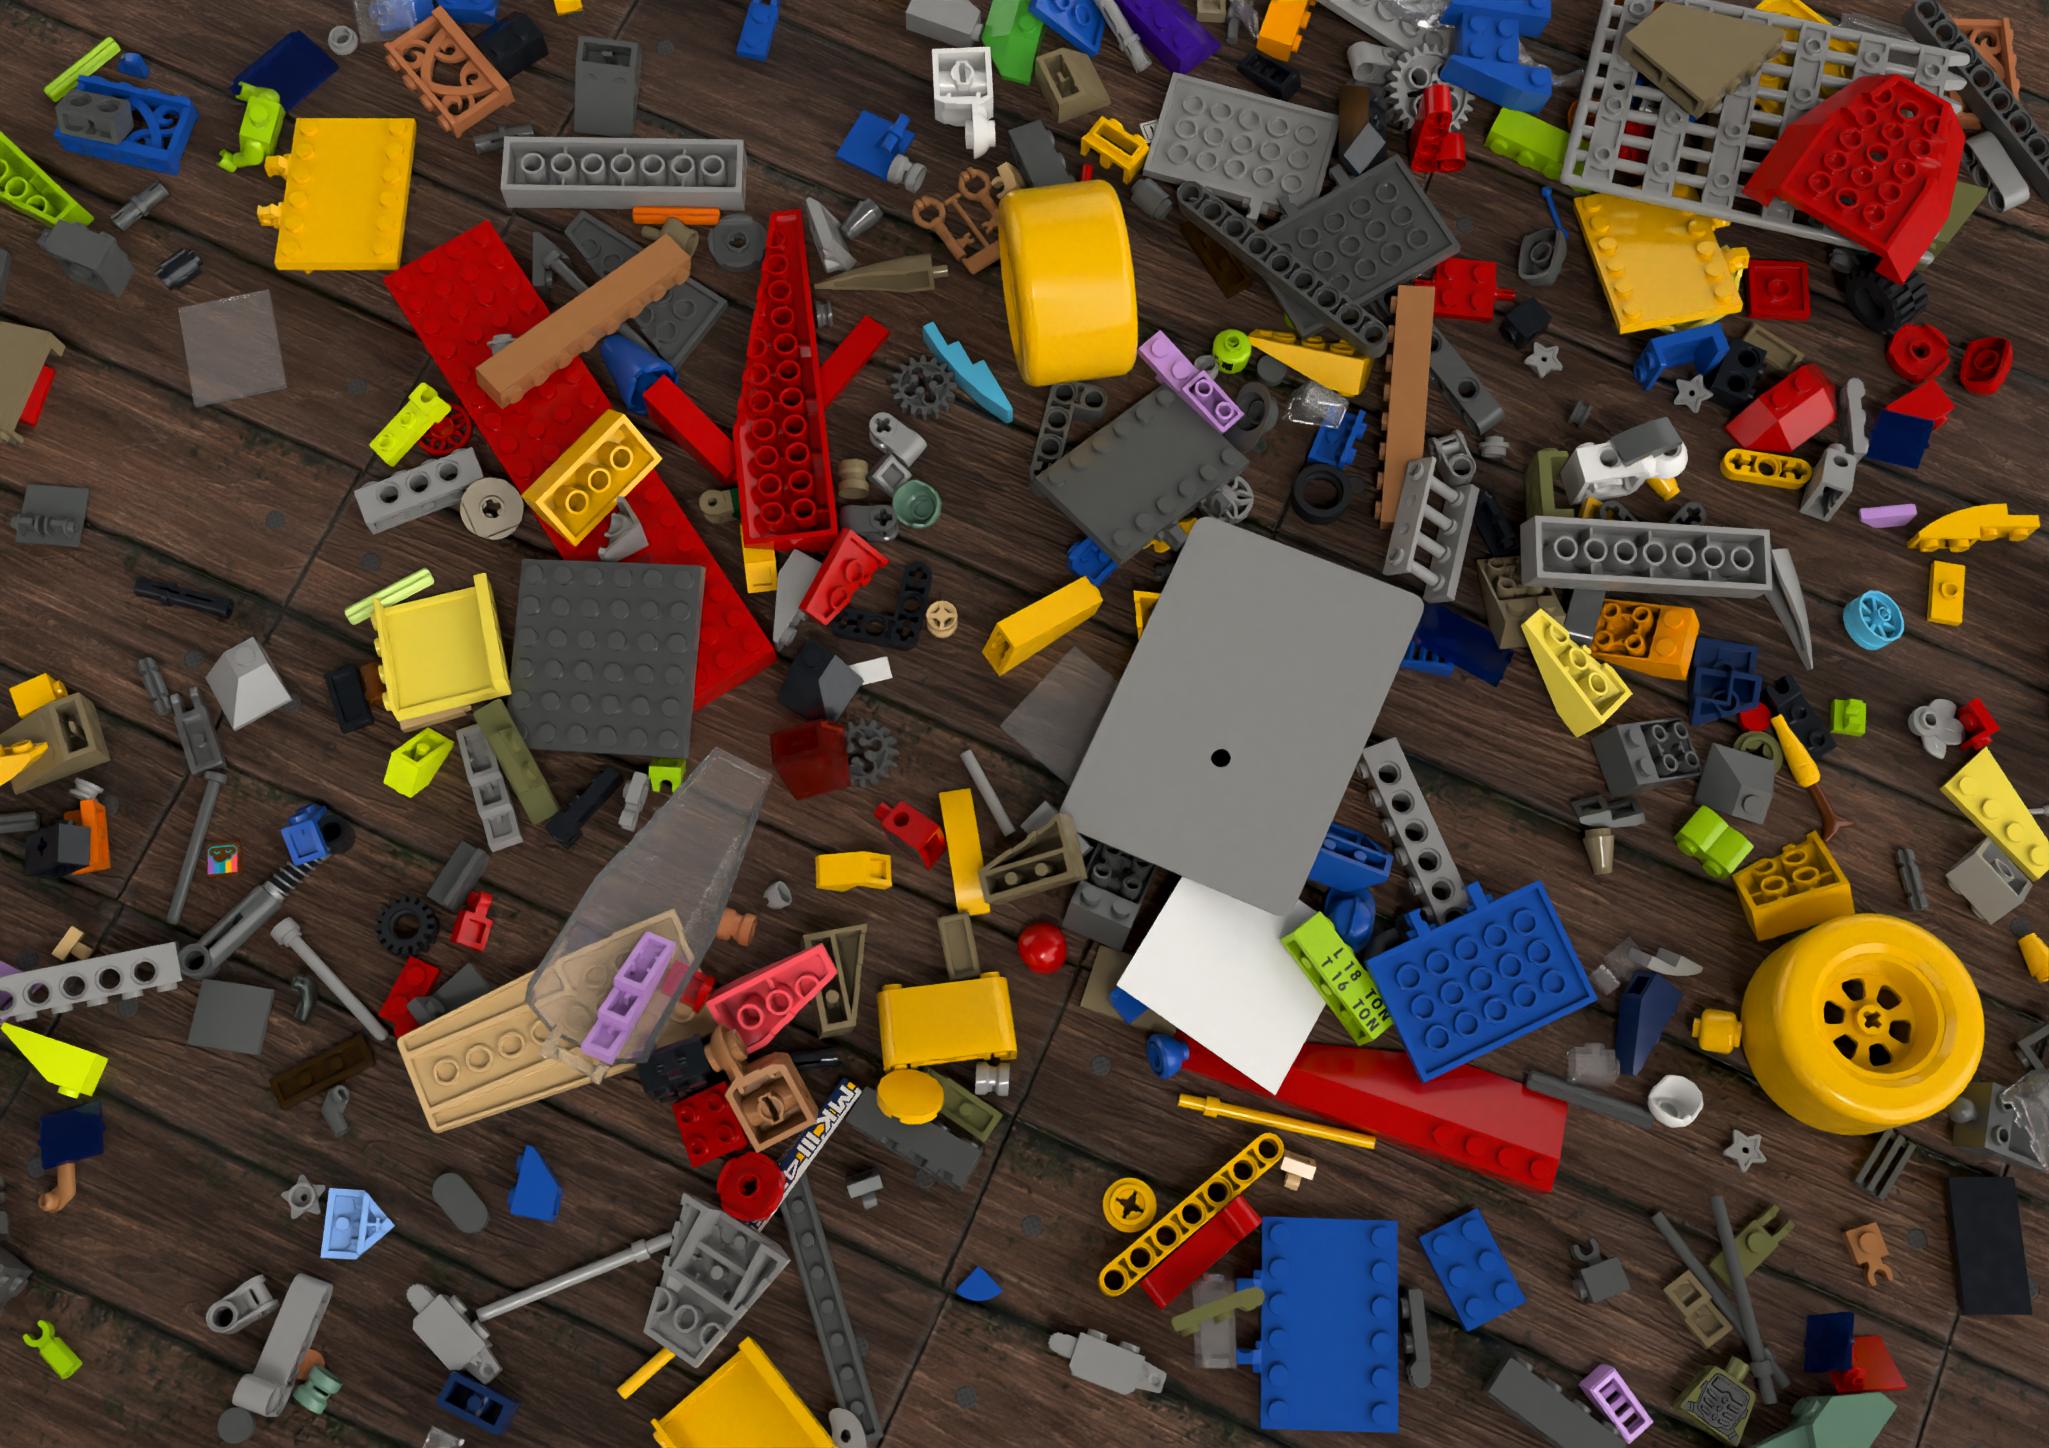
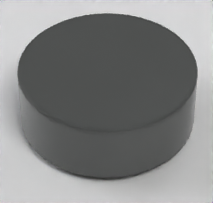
(1270, 371)
(236, 1425)

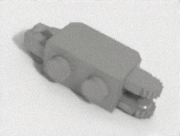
(452, 1334)
(1106, 1364)

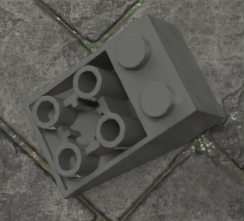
(606, 86)
(1646, 756)
(1110, 896)

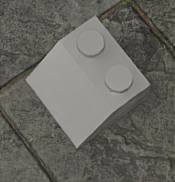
(1989, 881)

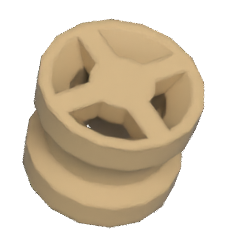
(942, 612)

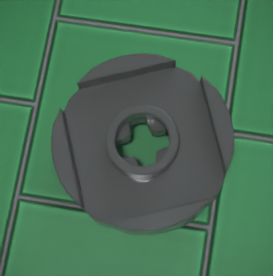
(737, 259)

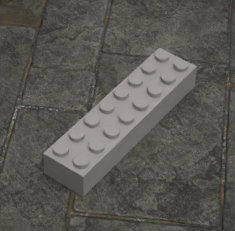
(623, 172)
(1645, 557)

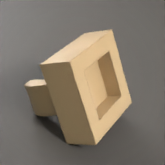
(1010, 178)
(71, 945)
(1296, 1167)

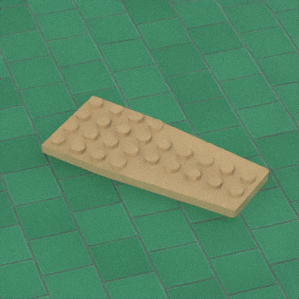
(490, 1061)

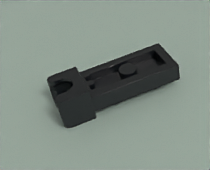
(1798, 716)
(567, 827)

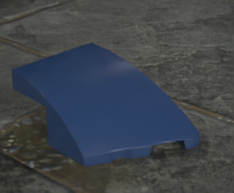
(1721, 680)

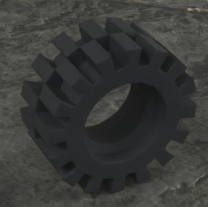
(398, 909)

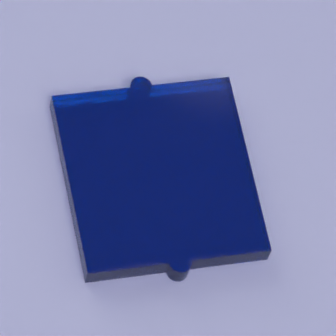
(1899, 438)
(71, 1135)
(1829, 1342)

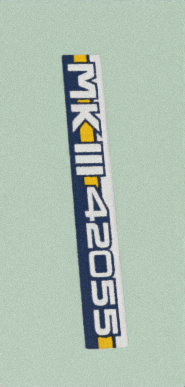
(814, 1138)

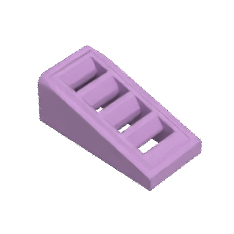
(1600, 1386)

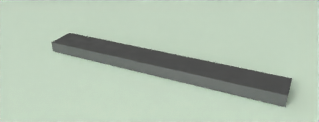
(829, 1308)

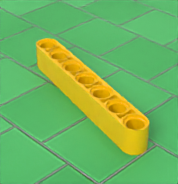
(1201, 1201)

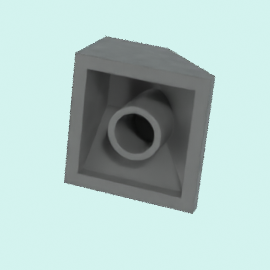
(1736, 783)

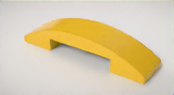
(963, 850)

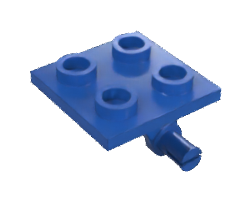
(875, 143)

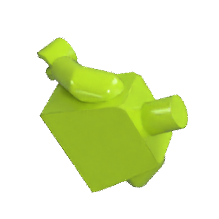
(258, 130)

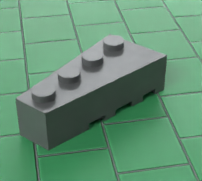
(923, 1145)

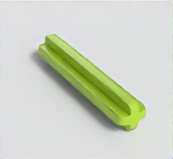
(84, 66)

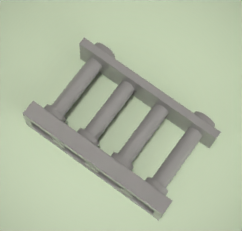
(1452, 534)

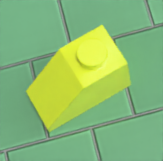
(417, 762)

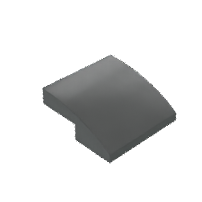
(231, 1017)

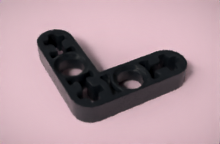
(891, 625)

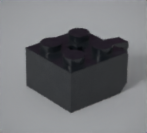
(676, 1069)

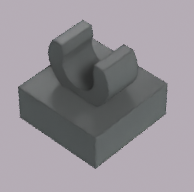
(865, 1184)

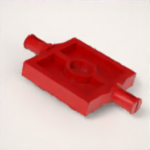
(1465, 289)

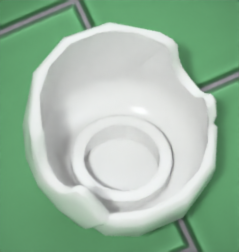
(1675, 1101)

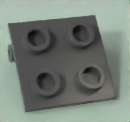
(51, 515)

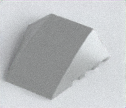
(709, 1279)

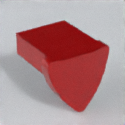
(699, 991)

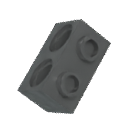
(94, 116)

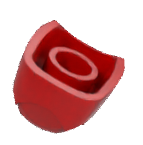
(1986, 365)

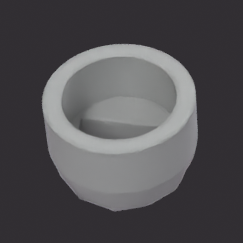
(1206, 363)
(778, 895)

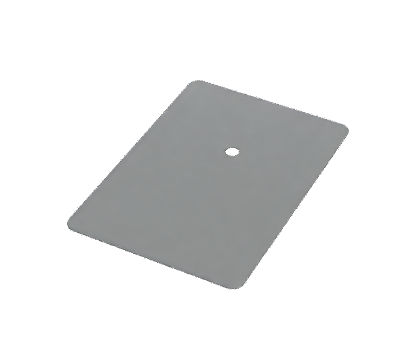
(1254, 659)

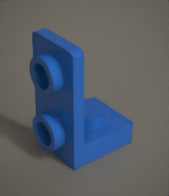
(304, 835)

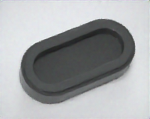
(460, 1203)

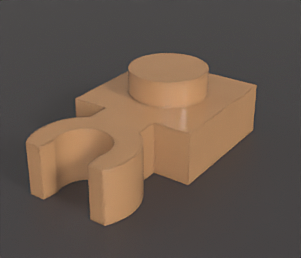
(1867, 1247)

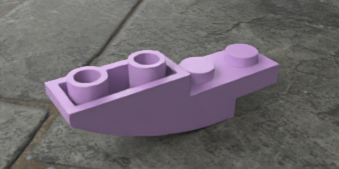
(1188, 383)

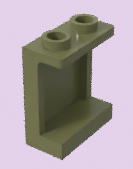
(1539, 484)

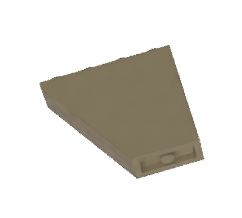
(1699, 53)

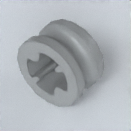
(85, 790)

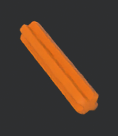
(686, 215)

